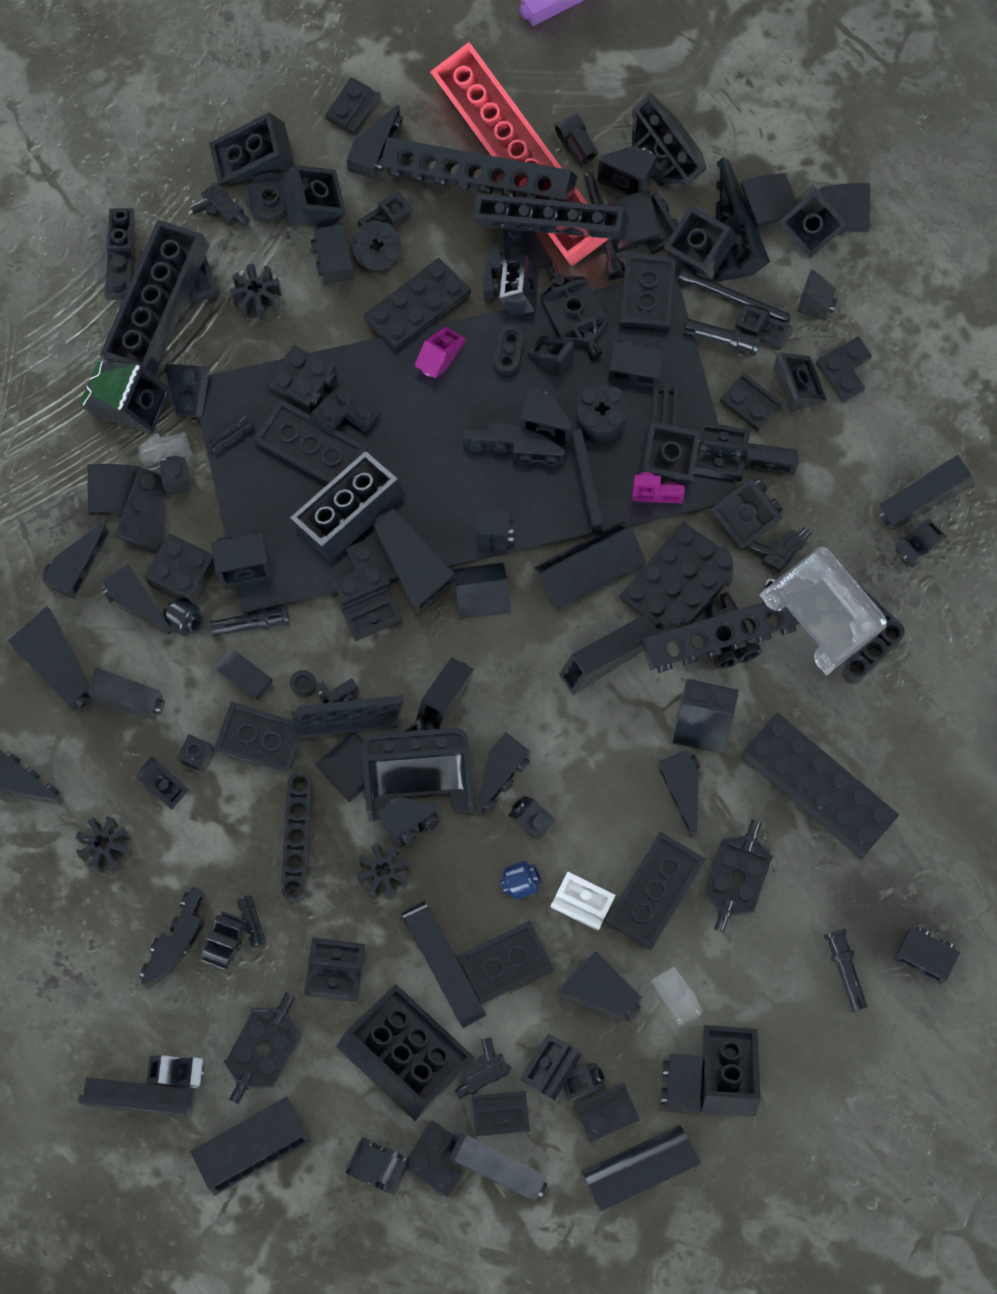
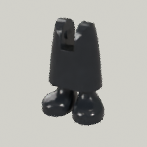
(729, 657)

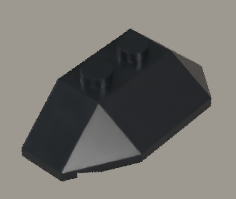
(661, 132)

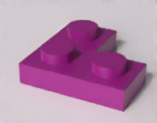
(648, 489)

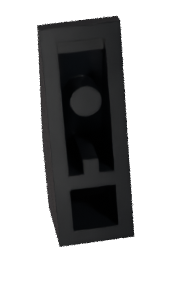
(72, 565)
(132, 598)
(681, 779)

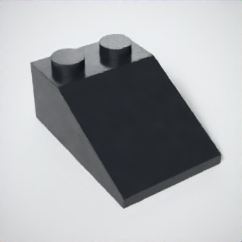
(252, 150)
(730, 1071)

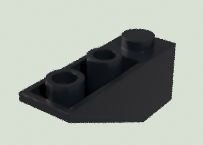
(369, 146)
(503, 763)
(24, 783)

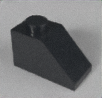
(817, 297)

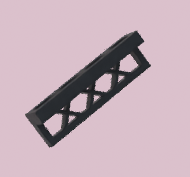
(137, 1097)

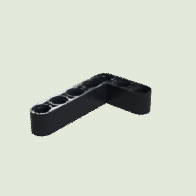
(881, 642)

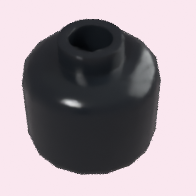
(183, 617)

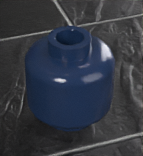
(520, 880)

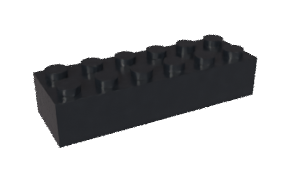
(156, 296)
(819, 785)

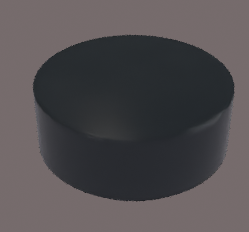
(303, 683)

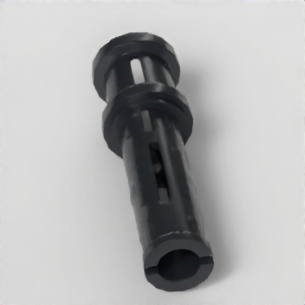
(734, 339)
(219, 626)
(843, 957)

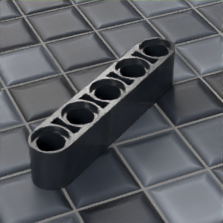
(292, 825)
(443, 964)

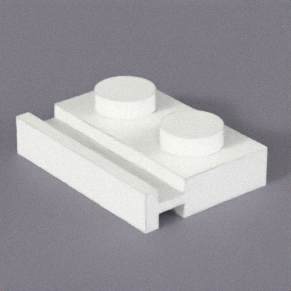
(582, 901)

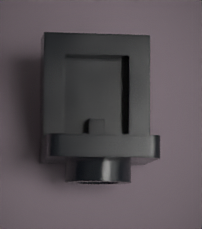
(344, 692)
(531, 816)

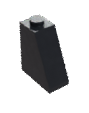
(444, 694)
(125, 695)

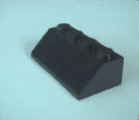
(348, 506)

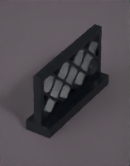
(346, 717)

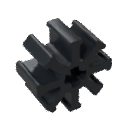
(265, 284)
(94, 841)
(380, 863)
(224, 940)

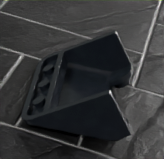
(417, 766)

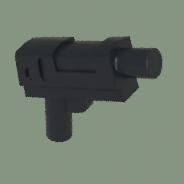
(218, 200)
(780, 554)
(490, 1069)

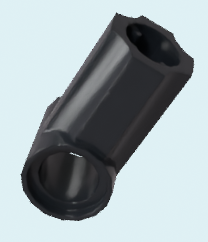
(574, 134)

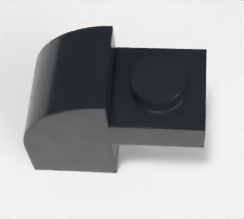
(920, 542)
(175, 1071)

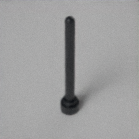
(614, 267)
(690, 277)

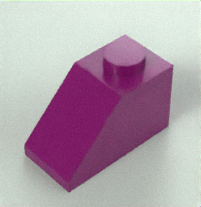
(439, 352)

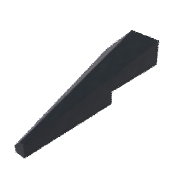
(748, 251)

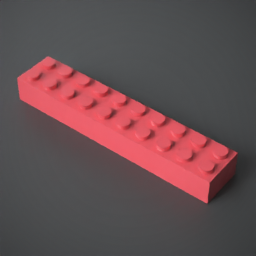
(503, 129)

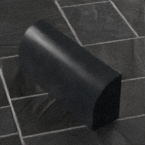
(590, 564)
(250, 1146)
(640, 1167)

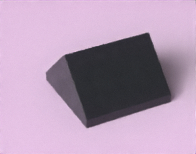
(798, 381)
(482, 590)

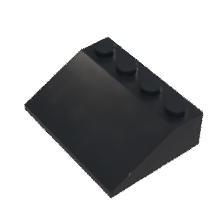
(404, 1052)

